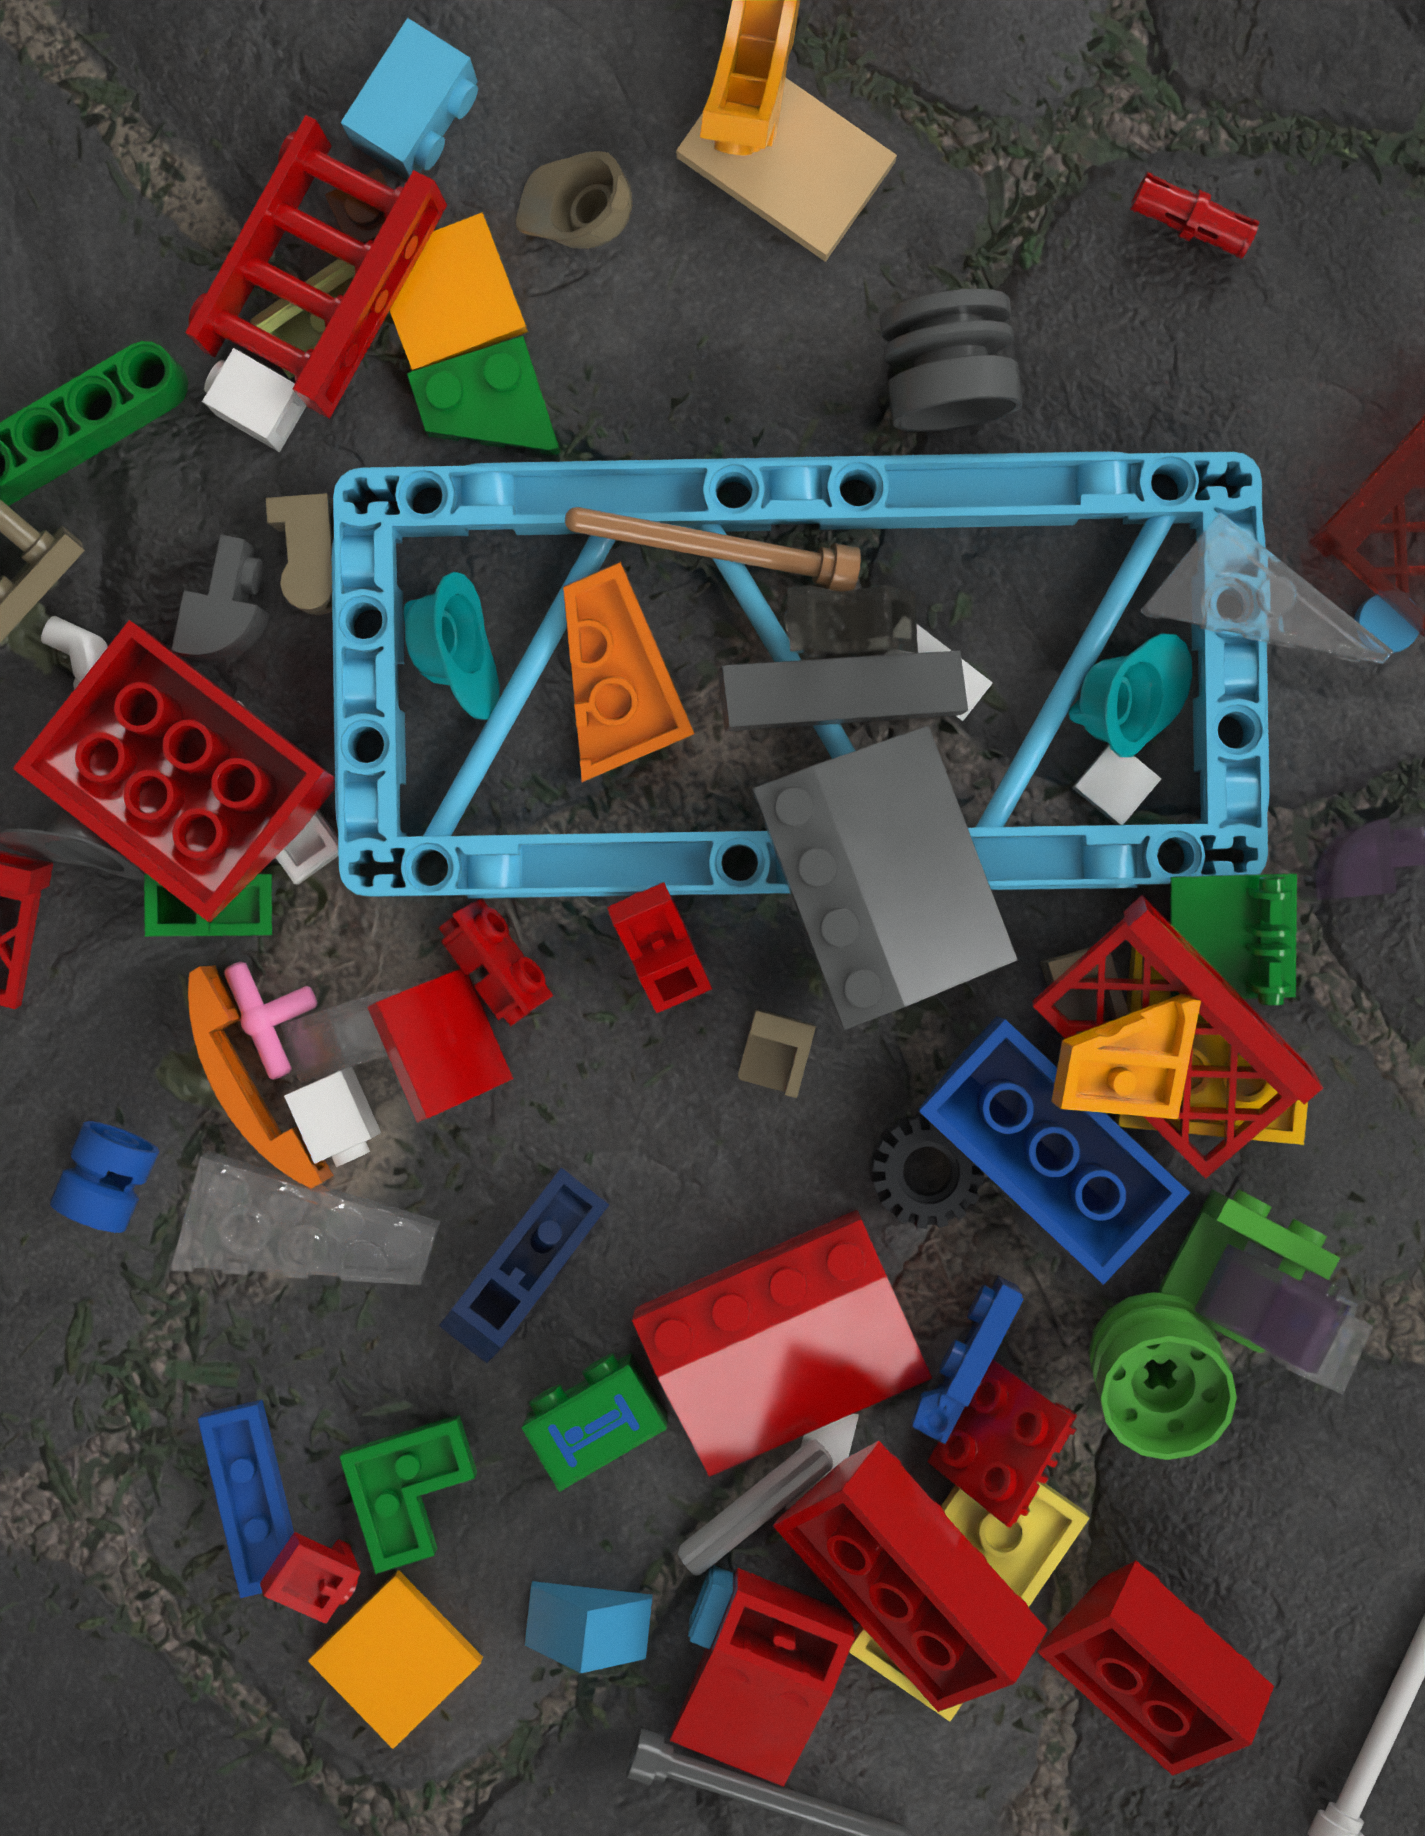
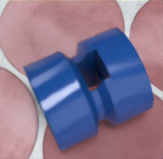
(91, 1194)

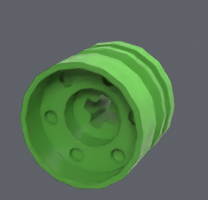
(1161, 1376)

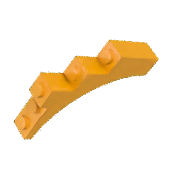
(750, 76)

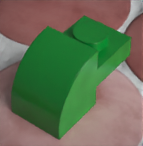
(244, 916)

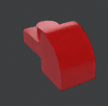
(659, 947)

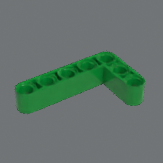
(70, 411)

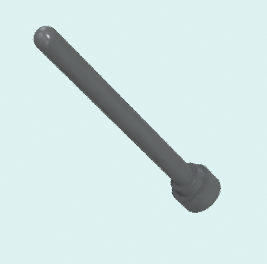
(656, 1760)

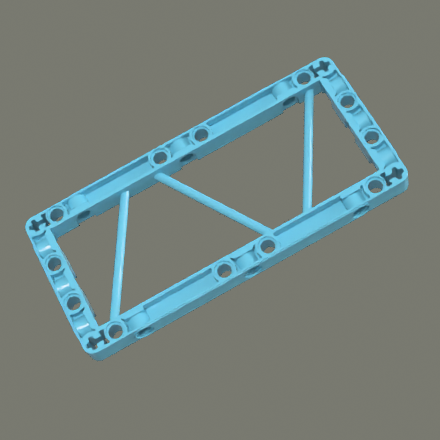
(783, 490)

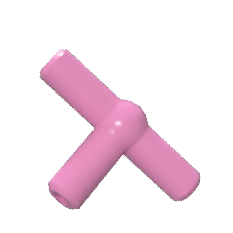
(260, 1018)

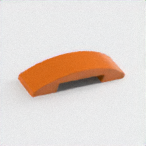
(210, 1013)

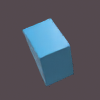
(588, 1625)

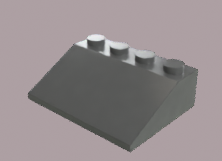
(884, 876)

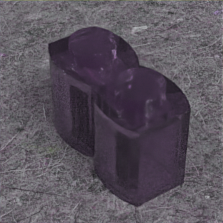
(1272, 1307)

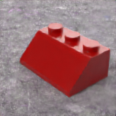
(1158, 1670)

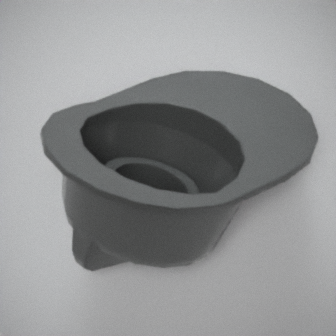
(70, 842)

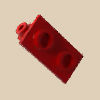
(482, 937)

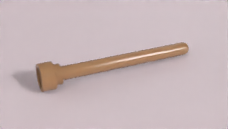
(831, 567)

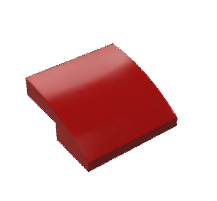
(440, 1044)

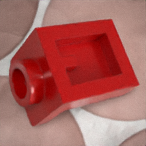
(312, 1577)

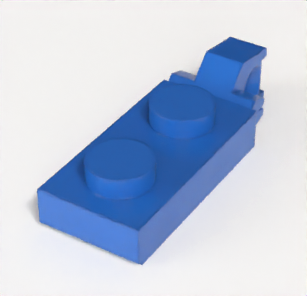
(968, 1361)

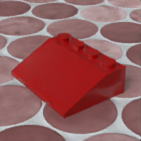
(175, 772)
(781, 1343)

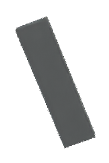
(842, 690)

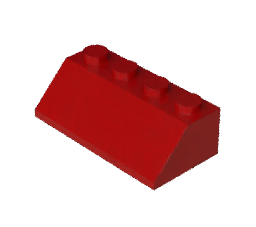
(912, 1579)

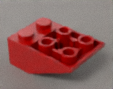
(764, 1678)

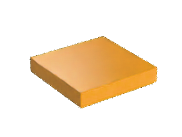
(456, 297)
(395, 1659)

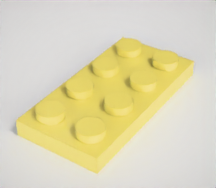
(1019, 1554)

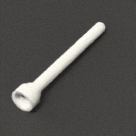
(1344, 1815)

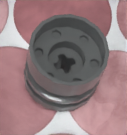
(950, 360)

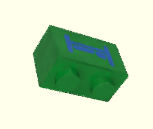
(594, 1420)

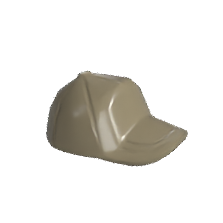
(576, 201)

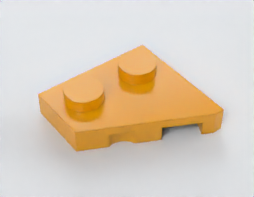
(1130, 1063)

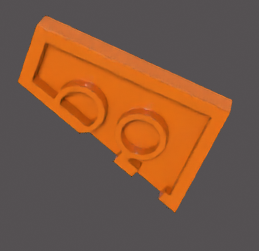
(618, 675)

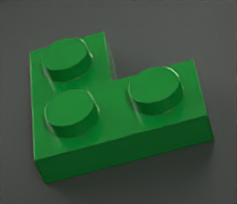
(388, 1485)

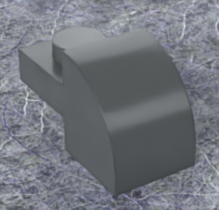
(223, 621)

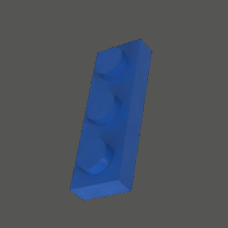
(247, 1490)

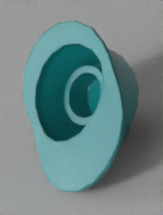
(451, 645)
(1135, 695)

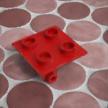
(1004, 1444)

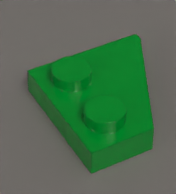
(486, 399)

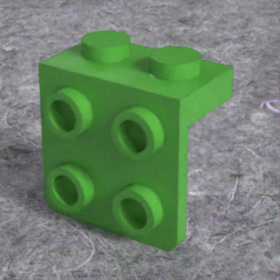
(1235, 1223)

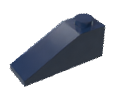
(524, 1266)

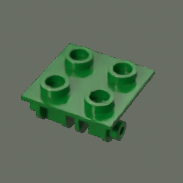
(1242, 929)

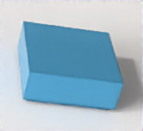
(710, 1606)

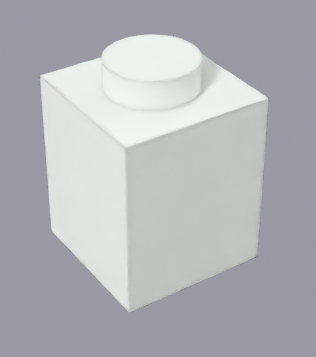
(253, 399)
(334, 1117)

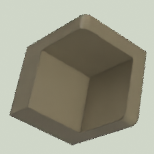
(1081, 1003)
(776, 1052)

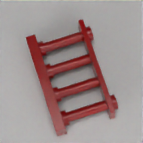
(349, 318)

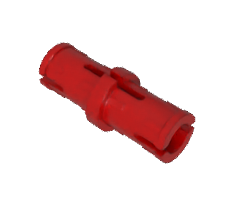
(1194, 215)

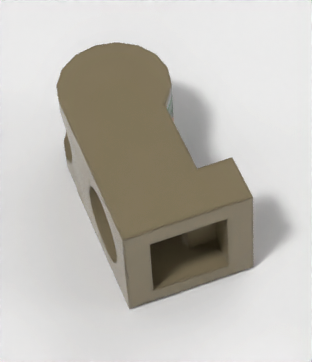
(309, 541)

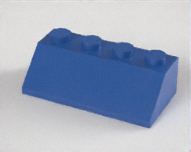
(1059, 1165)

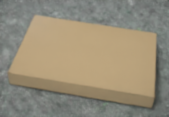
(810, 177)

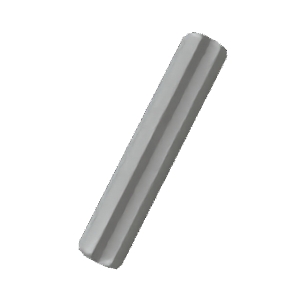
(755, 1507)

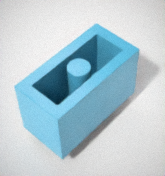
(411, 101)

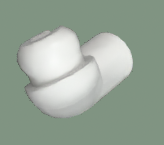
(75, 641)

